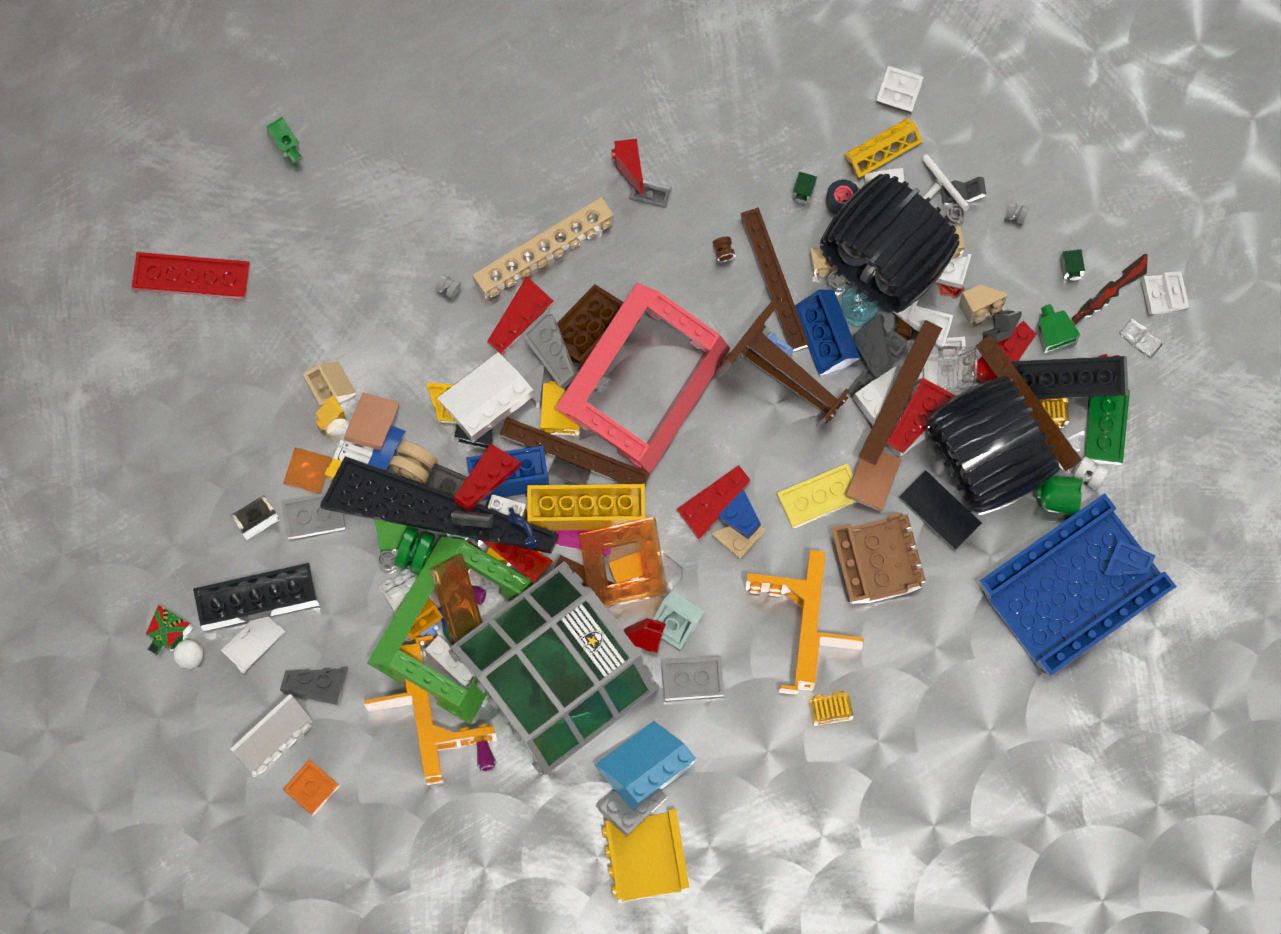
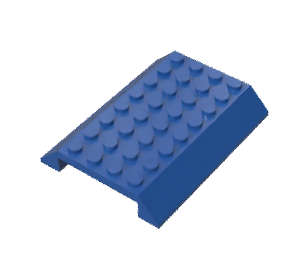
(1058, 592)

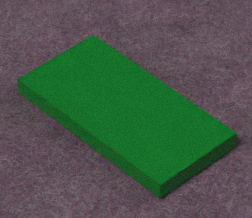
(1107, 429)

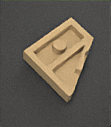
(735, 542)

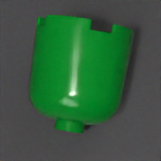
(1061, 494)

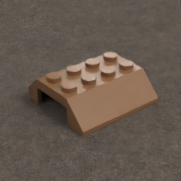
(878, 559)

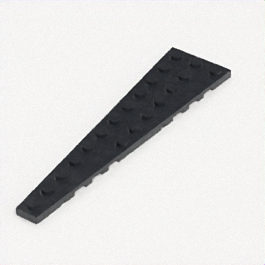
(386, 497)

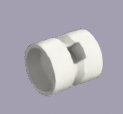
(1099, 473)

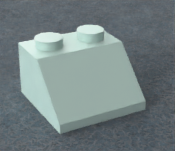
(680, 619)

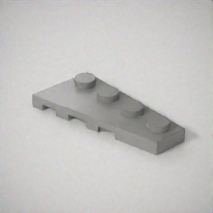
(550, 348)

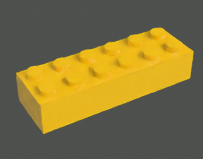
(585, 505)

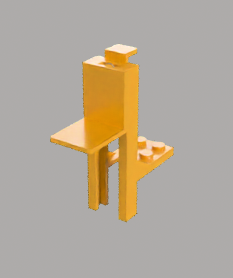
(807, 595)
(431, 737)

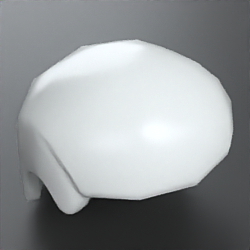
(188, 654)

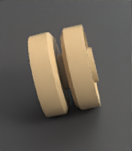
(412, 462)

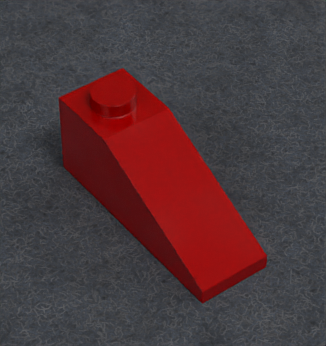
(628, 162)

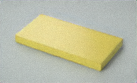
(816, 496)

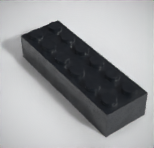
(1076, 377)
(255, 596)

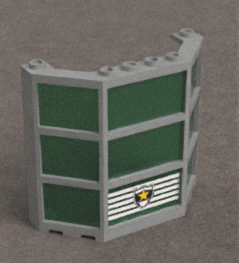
(556, 667)

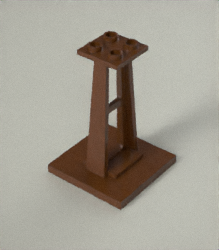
(776, 363)

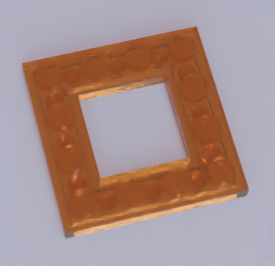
(641, 531)

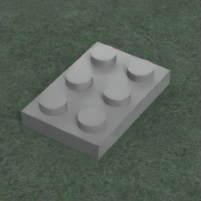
(306, 518)
(692, 678)
(623, 817)

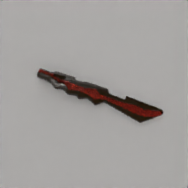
(1111, 290)

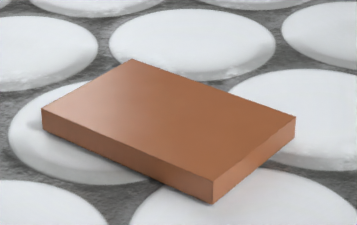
(371, 421)
(873, 482)

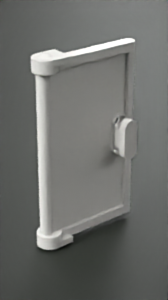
(254, 644)

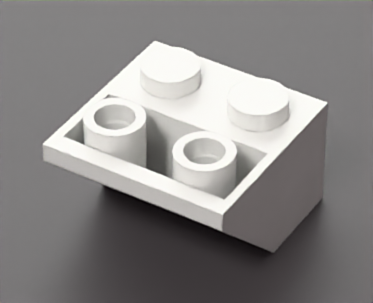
(397, 588)

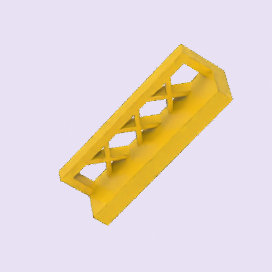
(881, 141)

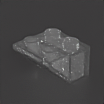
(957, 367)

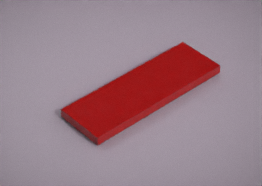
(191, 275)

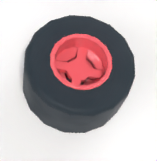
(838, 193)

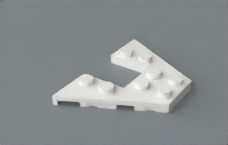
(915, 315)

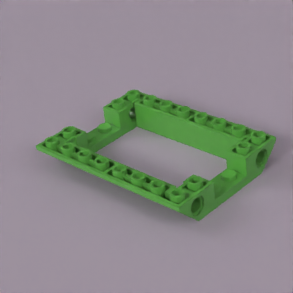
(400, 666)

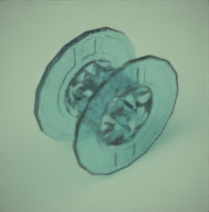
(856, 316)

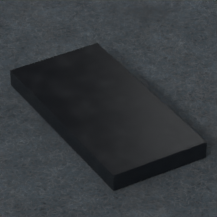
(940, 510)

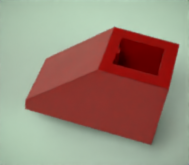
(646, 634)

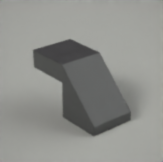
(969, 190)
(1004, 324)

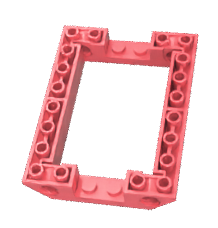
(574, 404)

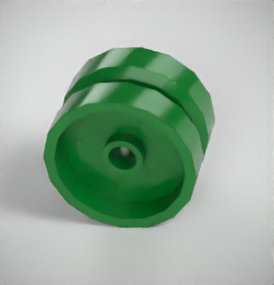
(414, 550)

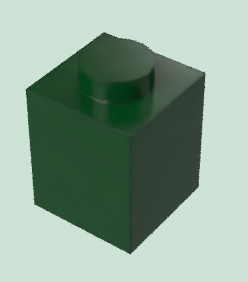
(804, 188)
(1072, 264)

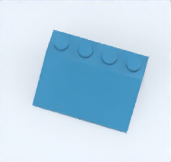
(645, 764)

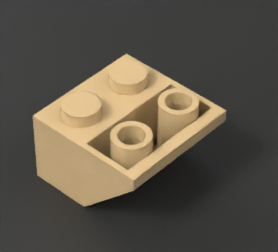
(981, 302)
(329, 381)

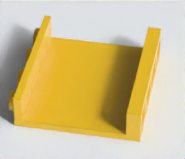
(648, 859)

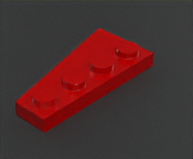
(522, 311)
(1013, 347)
(912, 423)
(486, 476)
(703, 509)
(527, 561)

